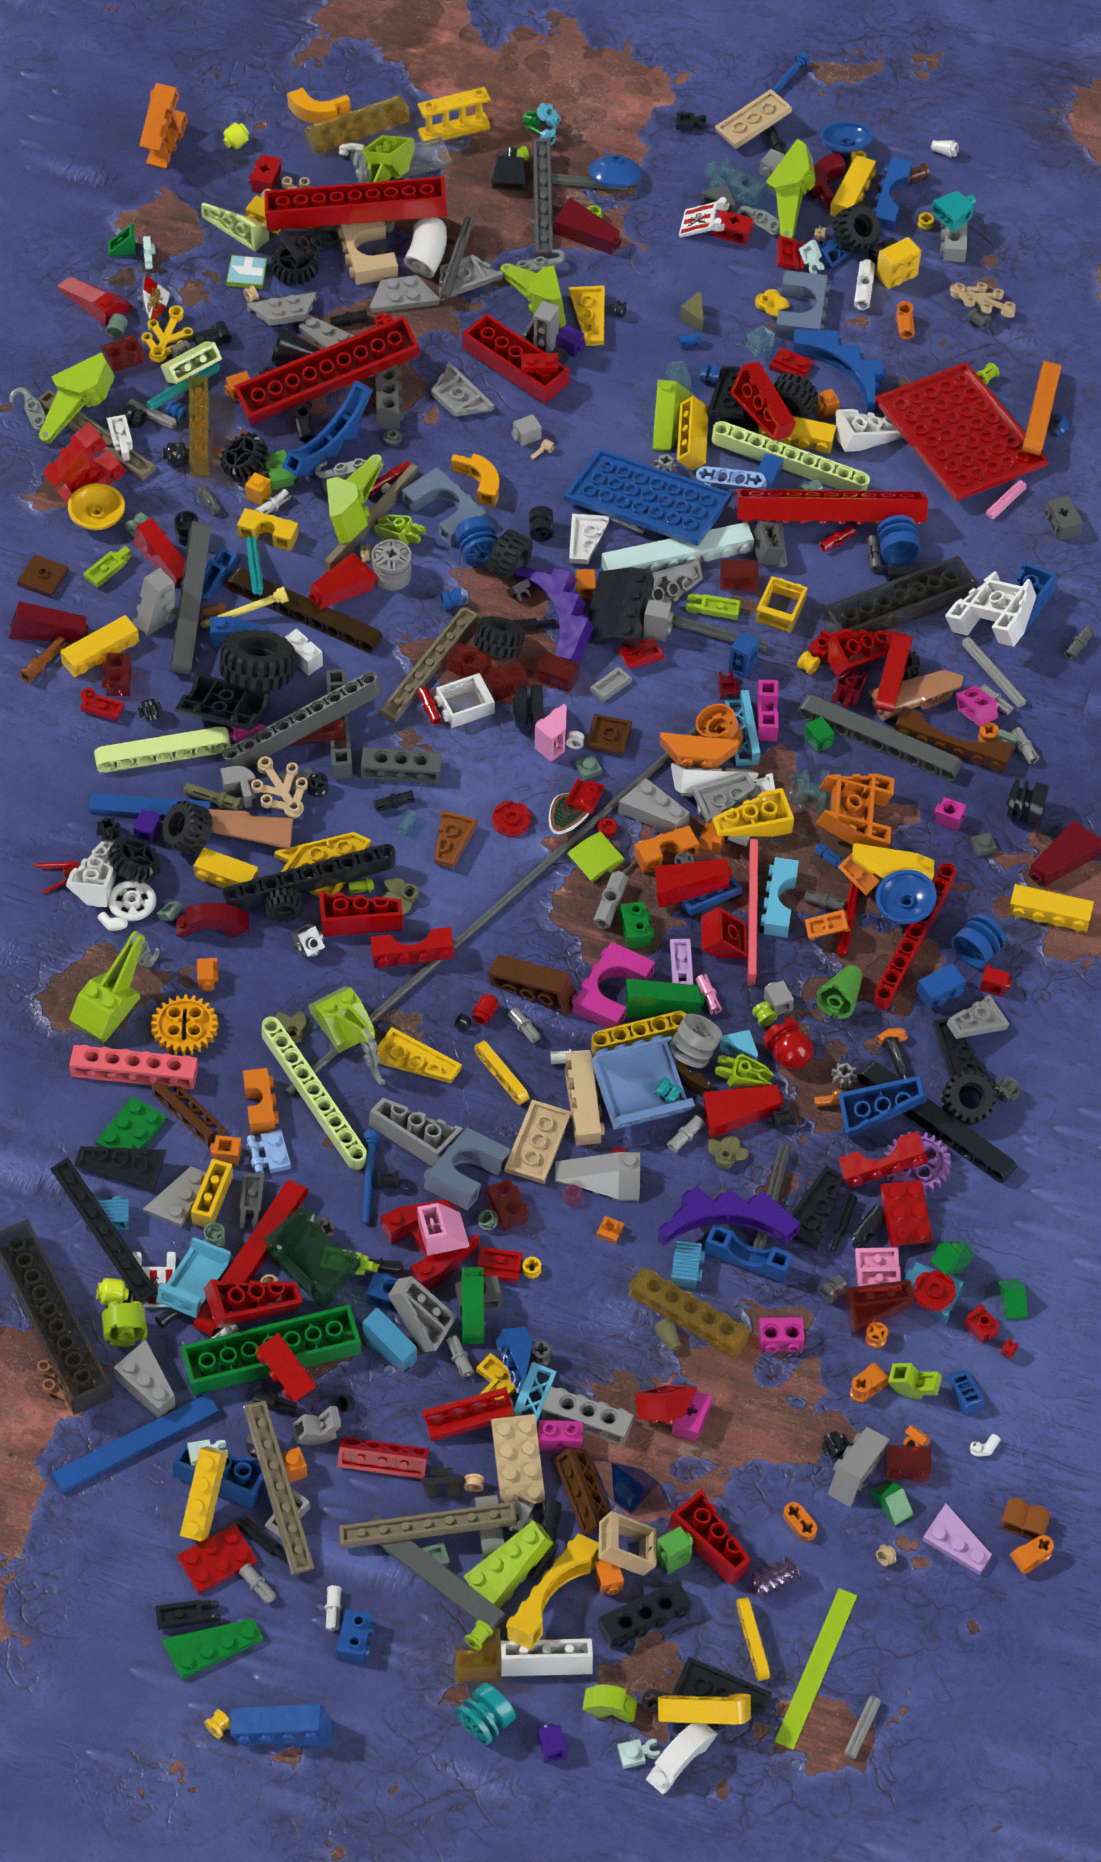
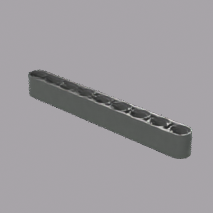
(190, 598)
(304, 721)
(881, 738)

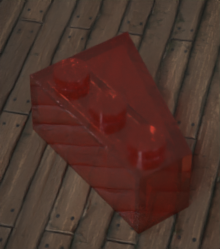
(876, 1303)

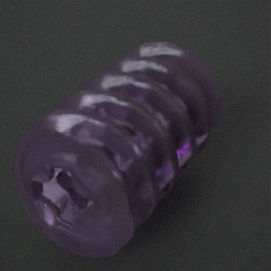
(775, 1576)

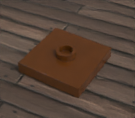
(43, 576)
(609, 734)

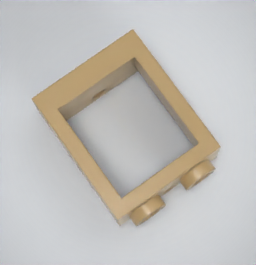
(609, 1551)

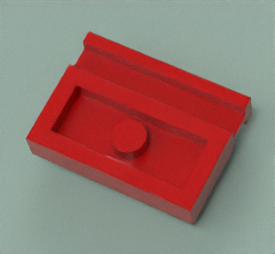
(788, 254)
(788, 361)
(647, 653)
(585, 795)
(500, 1263)

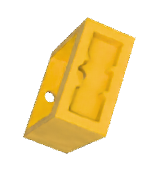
(777, 618)

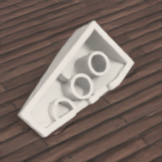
(863, 431)
(691, 777)
(94, 877)

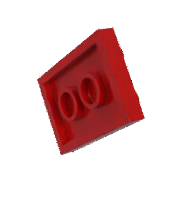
(906, 1213)
(216, 1559)

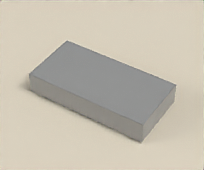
(610, 684)

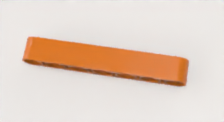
(1041, 408)

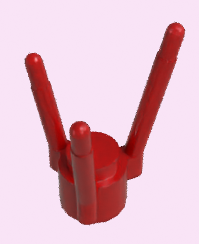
(66, 867)

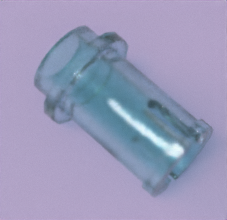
(409, 818)

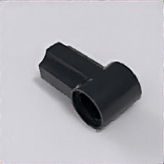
(217, 333)
(304, 423)

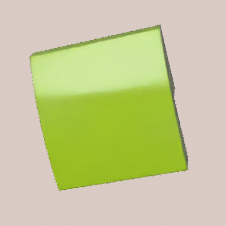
(596, 856)

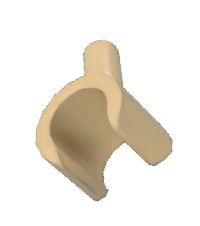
(546, 445)

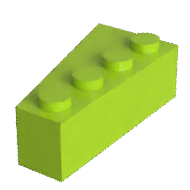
(509, 1564)

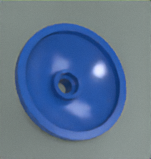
(846, 136)
(615, 171)
(906, 887)

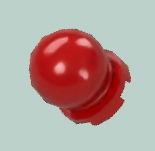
(789, 1045)

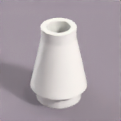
(948, 147)

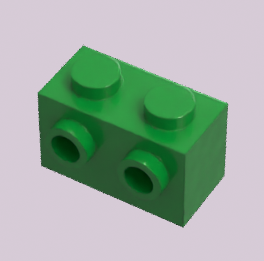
(635, 925)
(952, 1256)

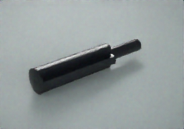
(532, 623)
(897, 1058)
(843, 1219)
(261, 1538)

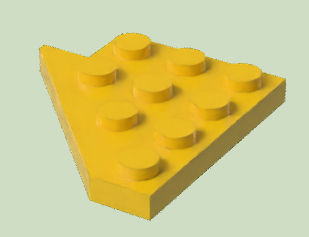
(322, 850)

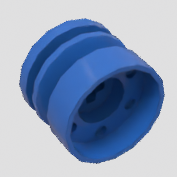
(476, 540)
(898, 540)
(978, 941)

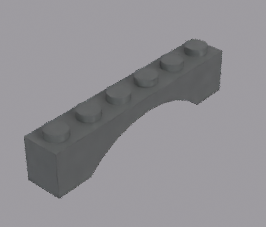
(340, 748)

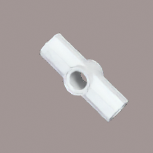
(864, 285)

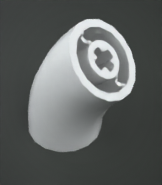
(427, 246)

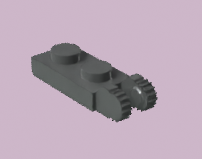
(251, 1198)

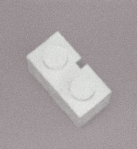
(307, 655)

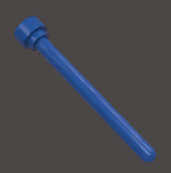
(801, 60)
(371, 1139)

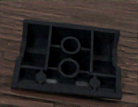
(620, 605)
(224, 704)

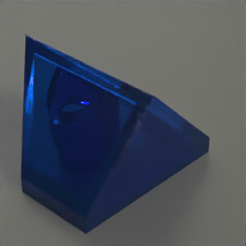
(631, 1486)

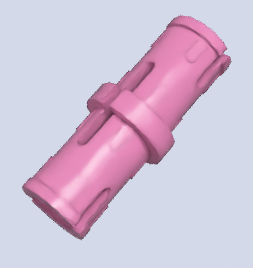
(709, 994)

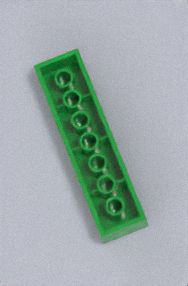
(233, 1357)

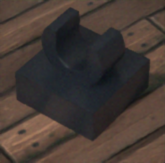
(518, 589)

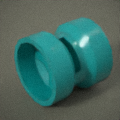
(667, 1090)

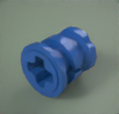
(177, 411)

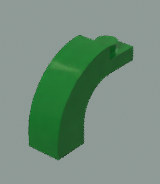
(472, 1305)

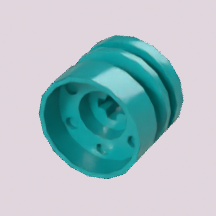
(485, 1714)

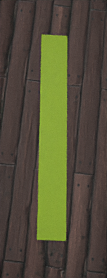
(815, 1669)

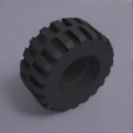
(257, 660)

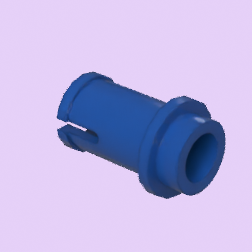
(691, 339)

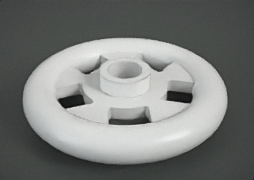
(132, 915)

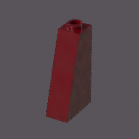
(586, 228)
(46, 624)
(1066, 853)

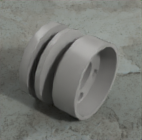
(391, 564)
(695, 1040)

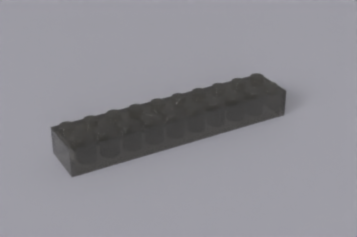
(52, 1319)

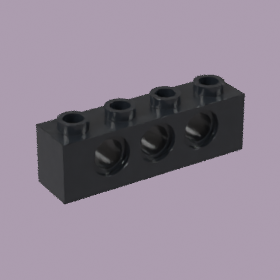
(671, 1594)

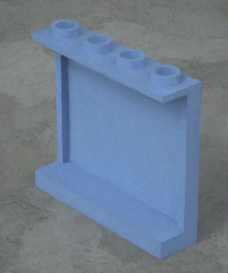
(629, 1078)

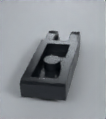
(186, 1614)

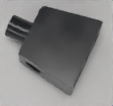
(509, 171)

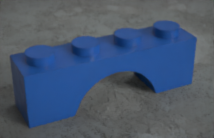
(897, 175)
(727, 1247)

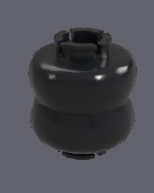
(176, 453)

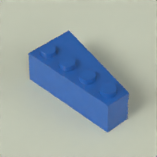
(1044, 585)
(879, 1103)
(240, 1481)
(282, 1725)

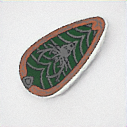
(564, 818)

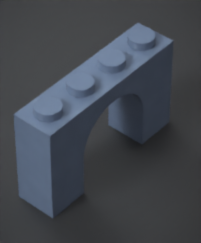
(808, 287)
(436, 487)
(468, 1148)

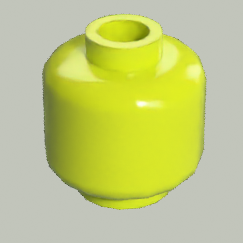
(236, 135)
(111, 1290)

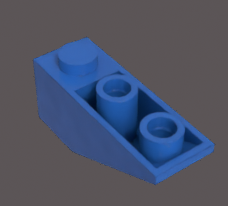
(516, 1350)

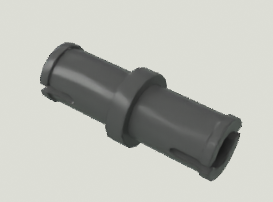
(1079, 642)
(824, 900)

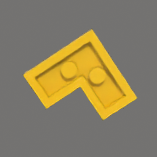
(496, 1373)

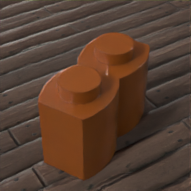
(1024, 1519)

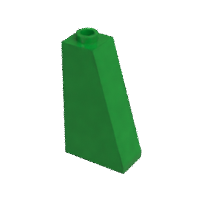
(658, 998)

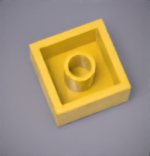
(898, 263)

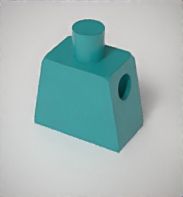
(953, 210)

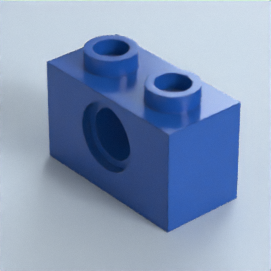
(743, 654)
(377, 1291)

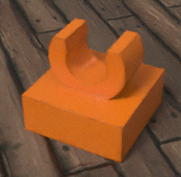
(610, 1230)
(917, 1436)

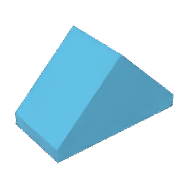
(738, 1044)

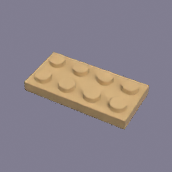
(753, 118)
(538, 1141)
(518, 1458)

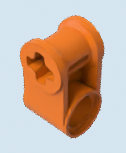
(868, 1383)
(1030, 1556)

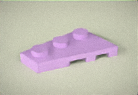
(956, 1540)

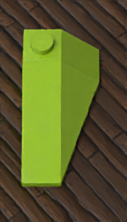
(667, 412)

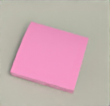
(877, 1265)

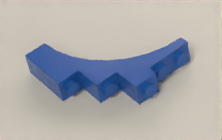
(827, 347)
(329, 441)

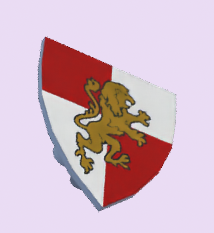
(153, 298)

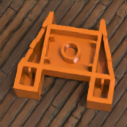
(162, 125)
(853, 808)

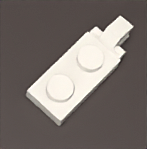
(120, 435)

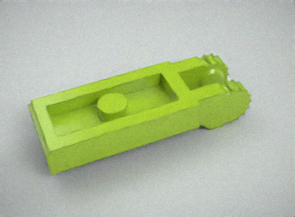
(713, 606)

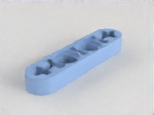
(732, 475)

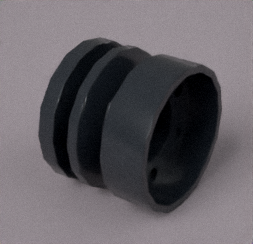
(1027, 801)

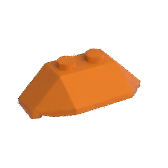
(698, 750)

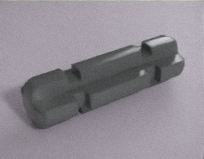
(209, 500)

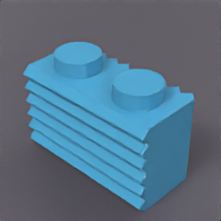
(117, 1211)
(686, 1264)

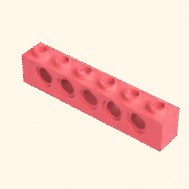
(170, 1069)

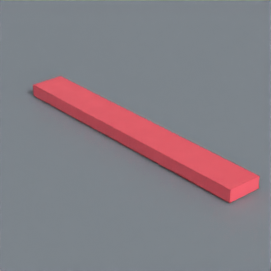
(752, 912)

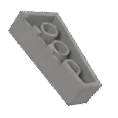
(413, 1130)

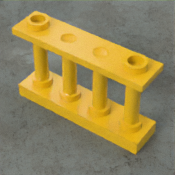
(458, 127)

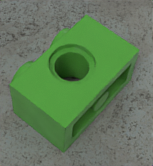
(674, 1550)

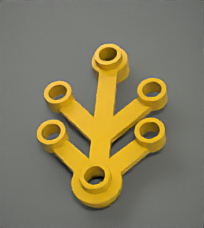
(159, 352)

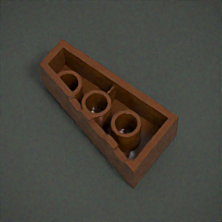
(533, 982)

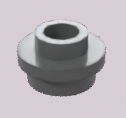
(392, 437)

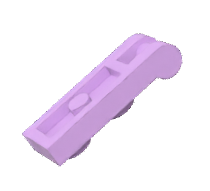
(681, 961)

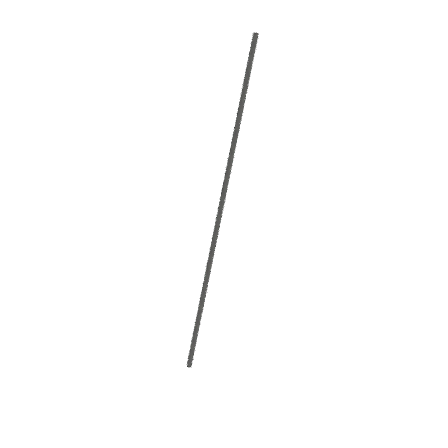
(501, 903)

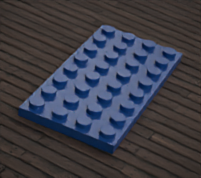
(648, 497)

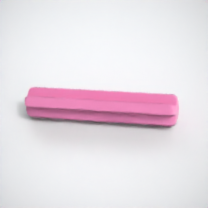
(1006, 499)

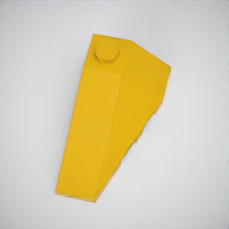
(760, 817)
(886, 861)

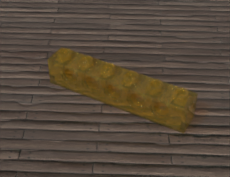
(357, 124)
(198, 426)
(693, 1322)

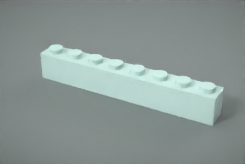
(673, 552)

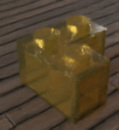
(482, 1664)

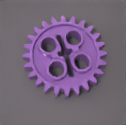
(940, 1162)

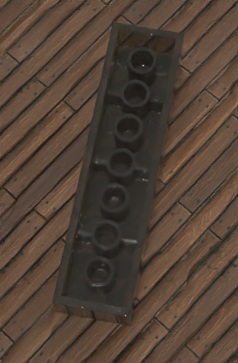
(902, 598)

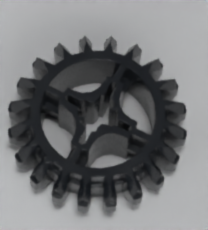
(285, 270)
(244, 456)
(134, 859)

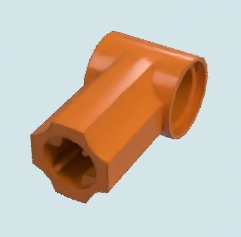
(904, 320)

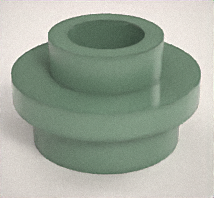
(487, 1215)

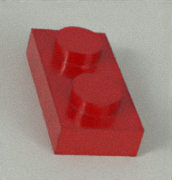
(539, 363)

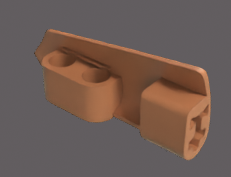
(922, 691)
(261, 829)

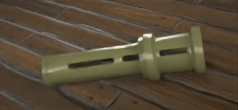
(222, 799)

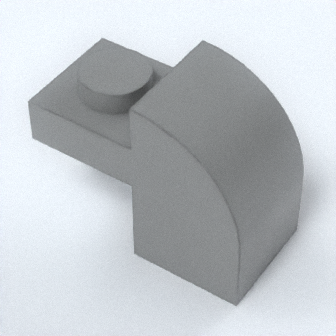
(238, 780)
(317, 1429)

